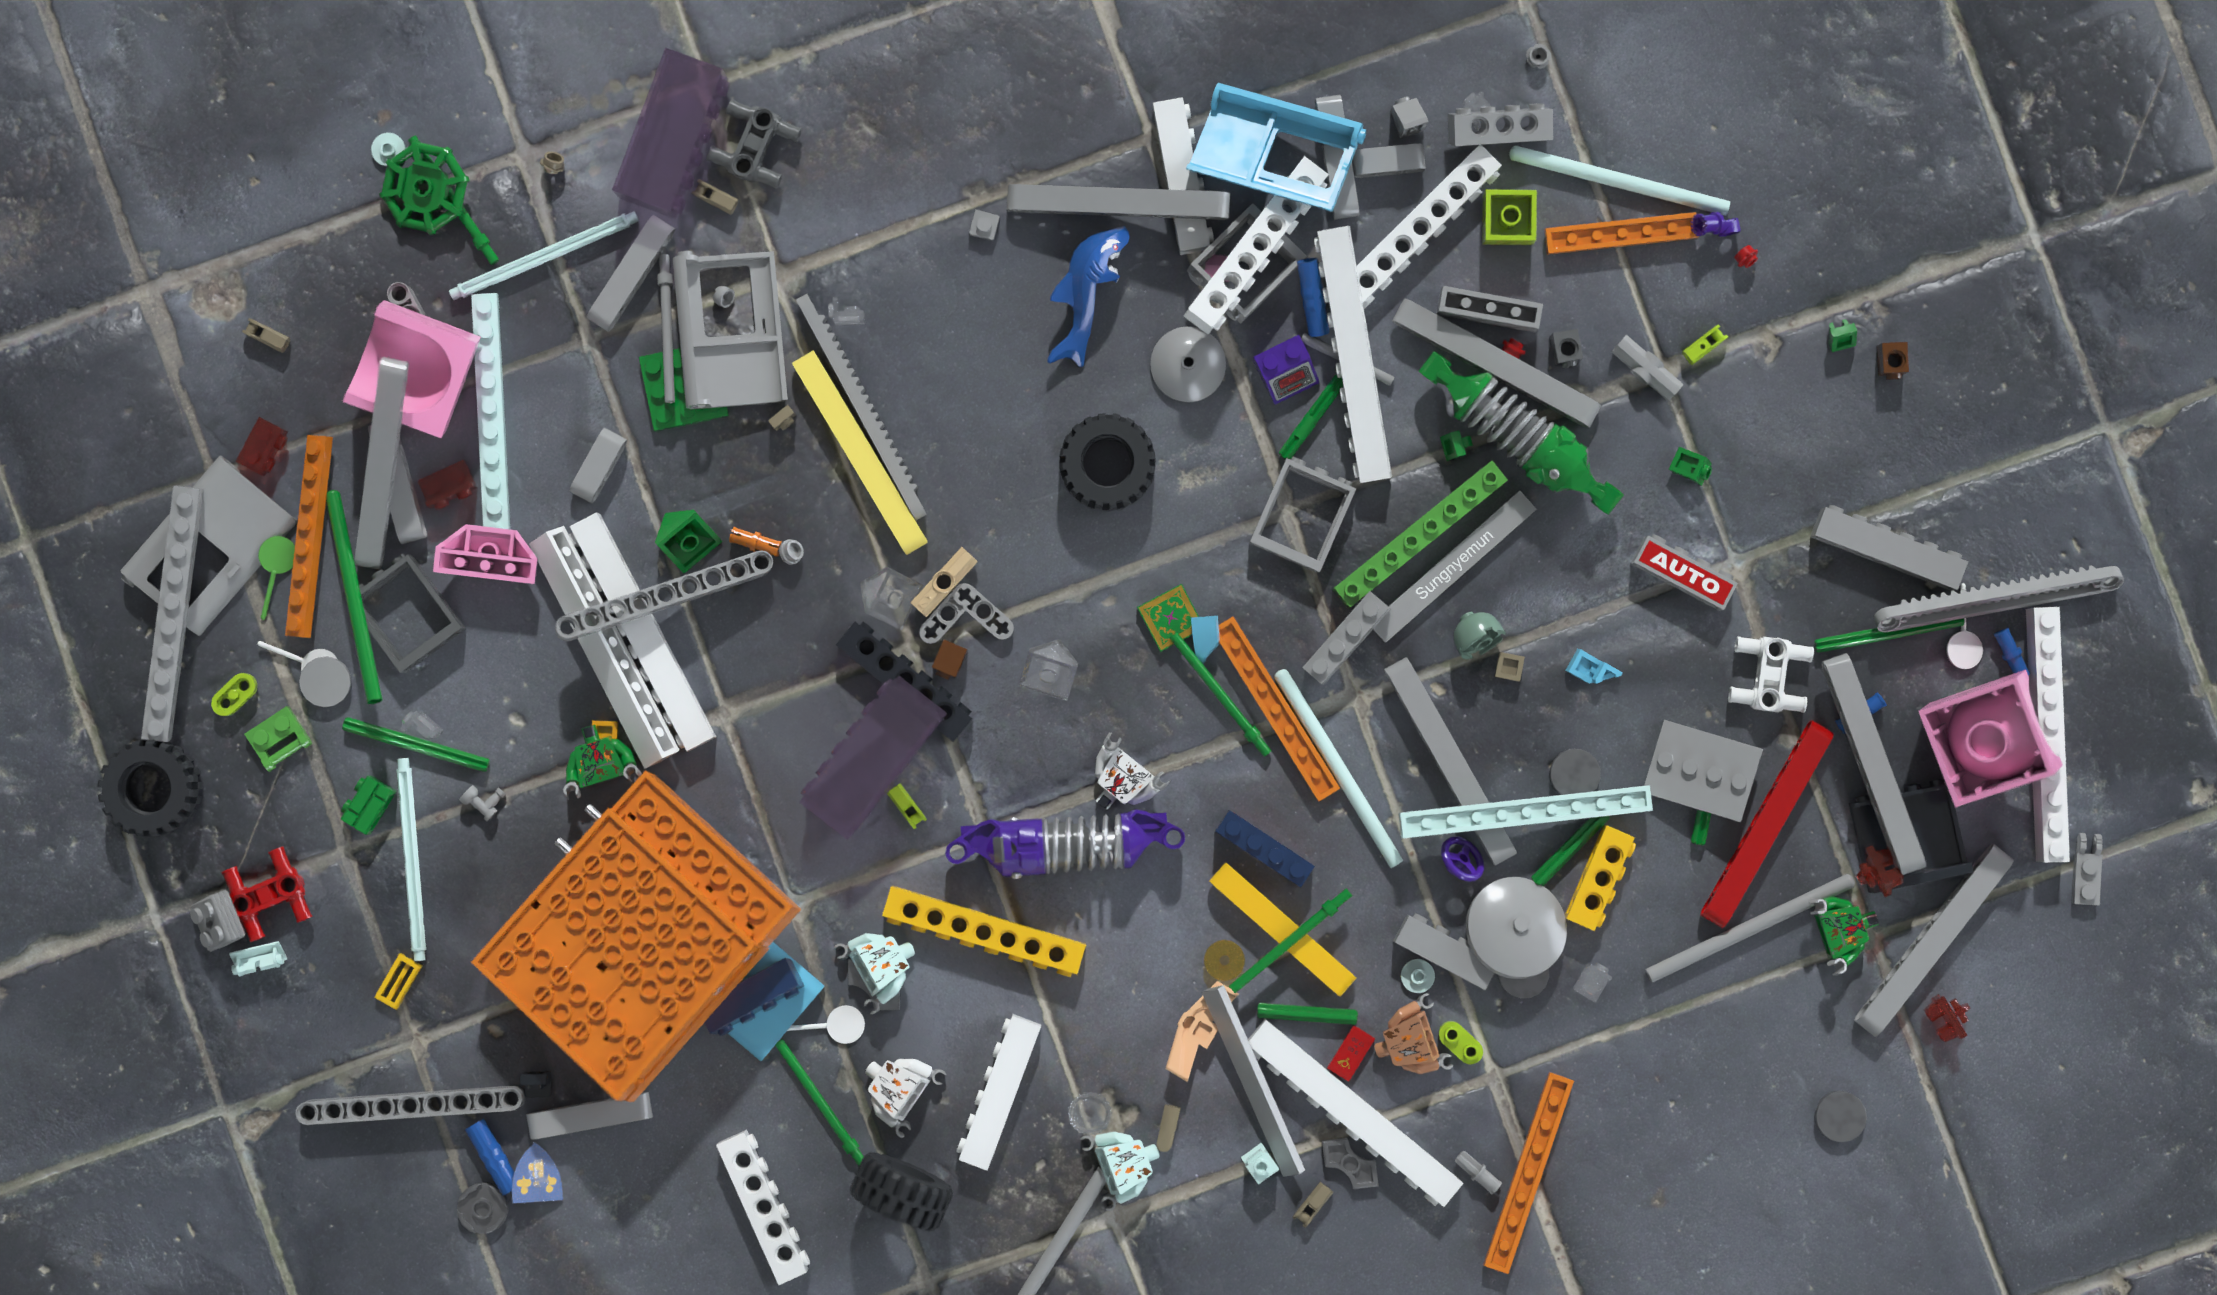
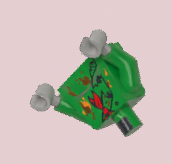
(598, 761)
(1842, 930)

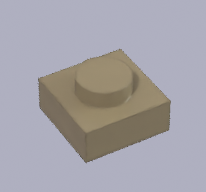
(783, 418)
(1509, 666)

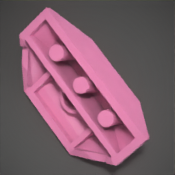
(486, 554)

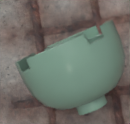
(1477, 633)

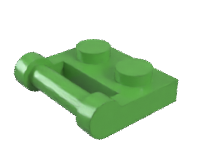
(273, 732)

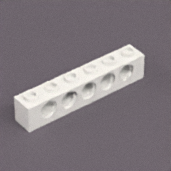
(782, 1268)

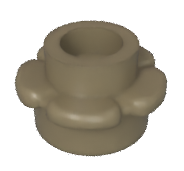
(552, 162)

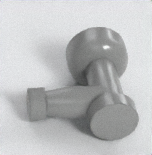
(485, 808)

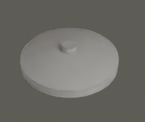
(1516, 928)

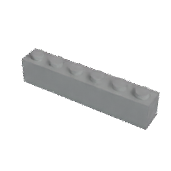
(1888, 548)

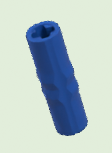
(1313, 297)
(491, 1155)

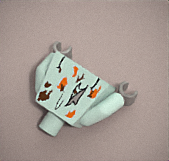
(879, 964)
(1123, 1164)

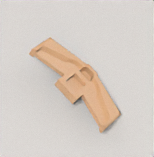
(1193, 1029)

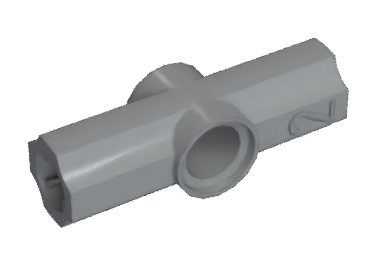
(1647, 368)

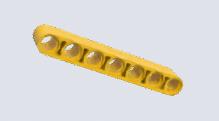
(1280, 927)

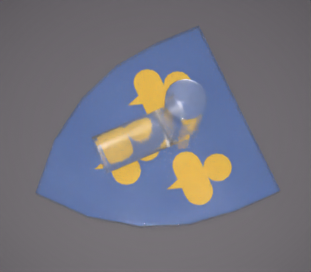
(536, 1177)

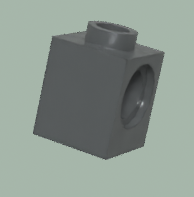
(1572, 338)

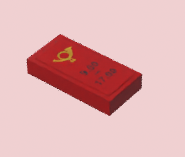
(1351, 1053)

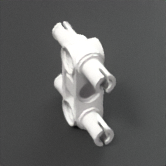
(1770, 674)

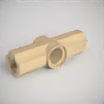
(956, 569)

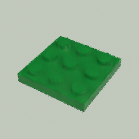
(671, 414)

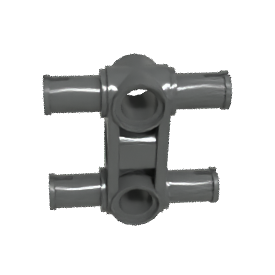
(754, 144)

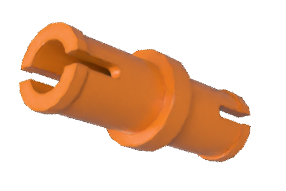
(755, 541)

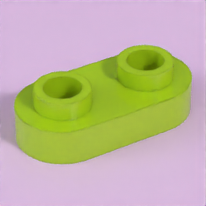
(235, 694)
(1460, 1043)

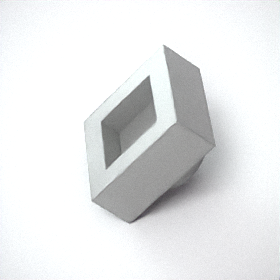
(984, 225)

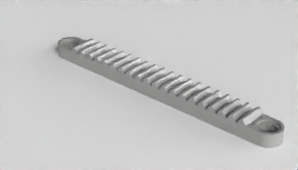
(861, 405)
(1998, 598)

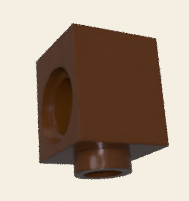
(1900, 351)
(949, 659)

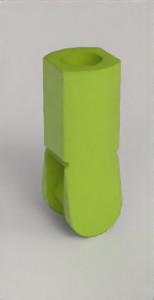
(1702, 347)
(903, 802)

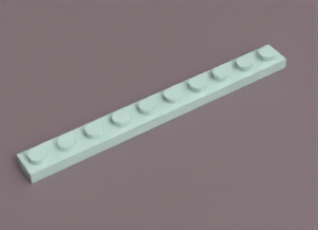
(491, 411)
(1525, 811)

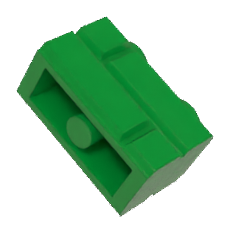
(368, 804)

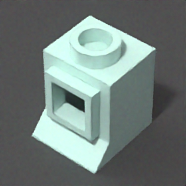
(1260, 1163)

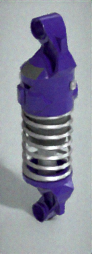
(1036, 846)

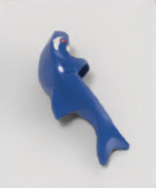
(1078, 288)

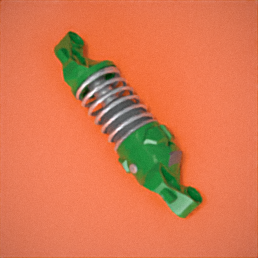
(1542, 449)

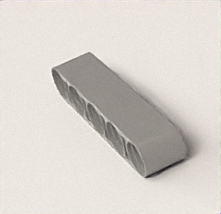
(1347, 201)
(631, 273)
(404, 502)
(587, 1116)

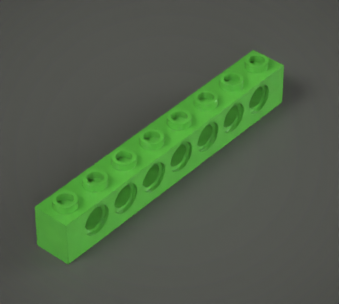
(1420, 534)

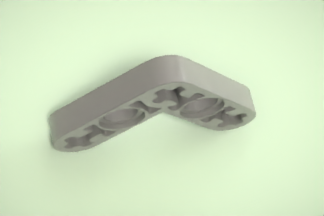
(960, 608)

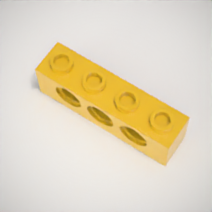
(1577, 910)

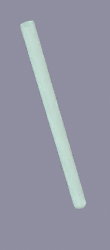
(1619, 180)
(1338, 768)

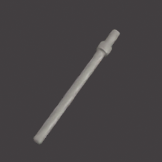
(665, 280)

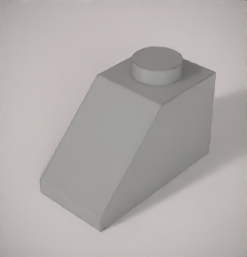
(1408, 117)

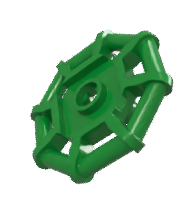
(438, 184)

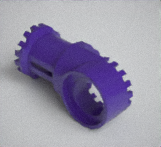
(1715, 224)

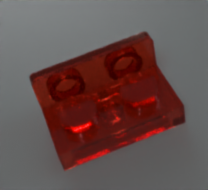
(262, 447)
(447, 484)

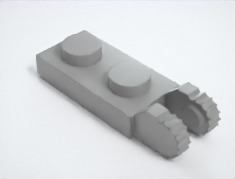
(2087, 871)

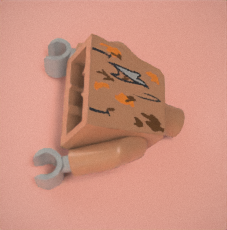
(1411, 1040)

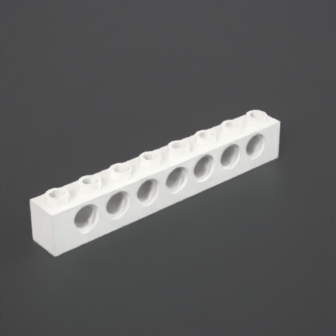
(1479, 161)
(1201, 311)

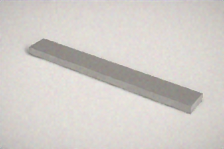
(1253, 1081)

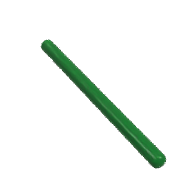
(353, 597)

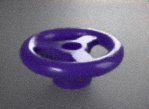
(1459, 863)

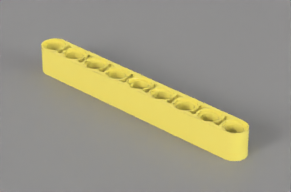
(859, 452)

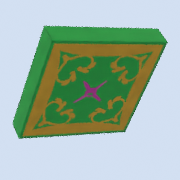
(1167, 615)

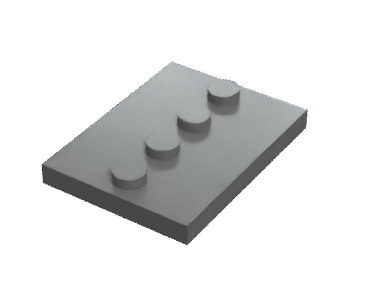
(1703, 770)

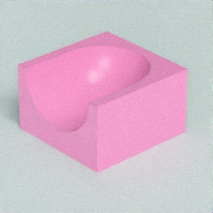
(437, 365)
(1988, 739)

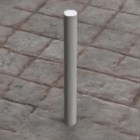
(1328, 350)

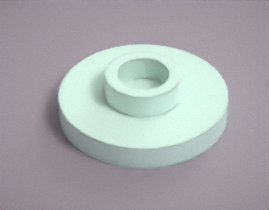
(386, 146)
(1417, 975)

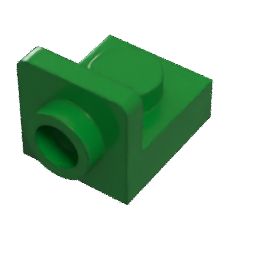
(1691, 466)

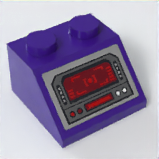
(1286, 369)

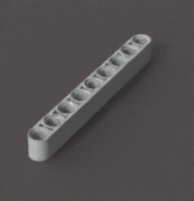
(1118, 201)
(1497, 363)
(381, 462)
(654, 604)
(1446, 753)
(1873, 764)
(1933, 940)
(399, 1109)

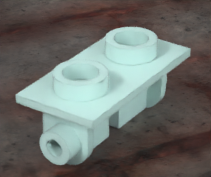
(264, 956)

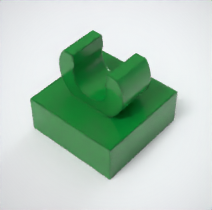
(1843, 336)
(1454, 445)

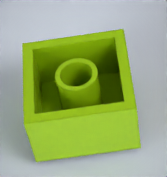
(1509, 217)

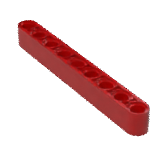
(1767, 824)

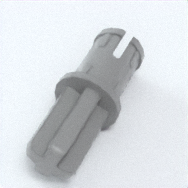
(1478, 1172)

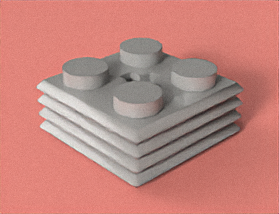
(217, 921)

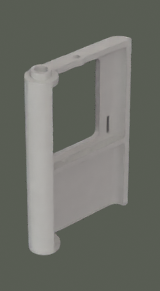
(734, 367)
(233, 518)

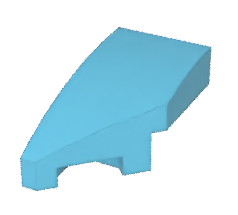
(1205, 635)
(1590, 668)

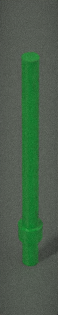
(479, 239)
(1251, 733)
(1329, 909)
(849, 1145)

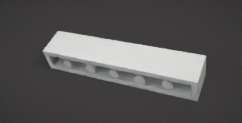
(1176, 153)
(1000, 1091)

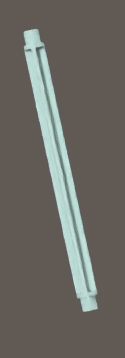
(543, 255)
(410, 851)

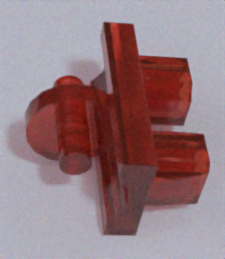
(1885, 879)
(1952, 1028)

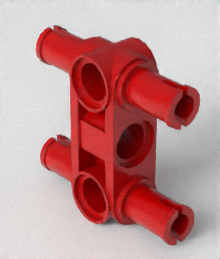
(267, 894)

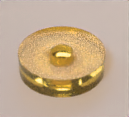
(1227, 971)

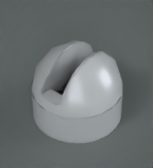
(728, 298)

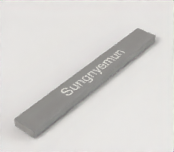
(1454, 565)

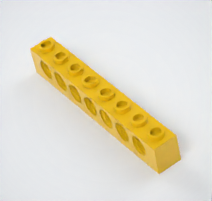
(1072, 949)

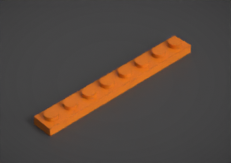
(309, 536)
(1276, 710)
(1528, 1172)

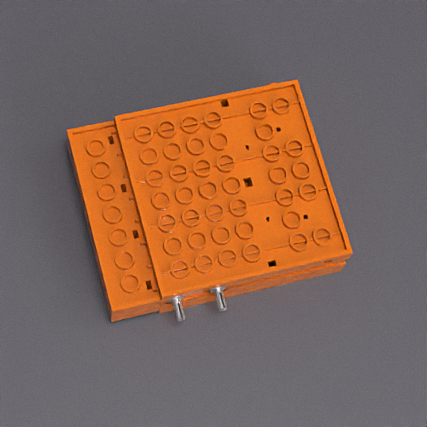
(636, 937)

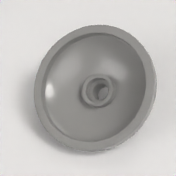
(1185, 382)

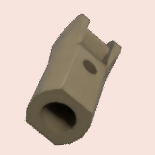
(718, 198)
(268, 336)
(1168, 1127)
(1316, 1201)

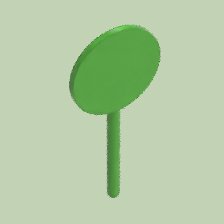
(277, 557)

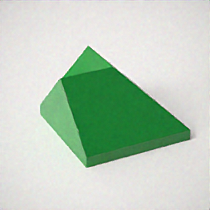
(686, 538)

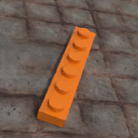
(1619, 233)

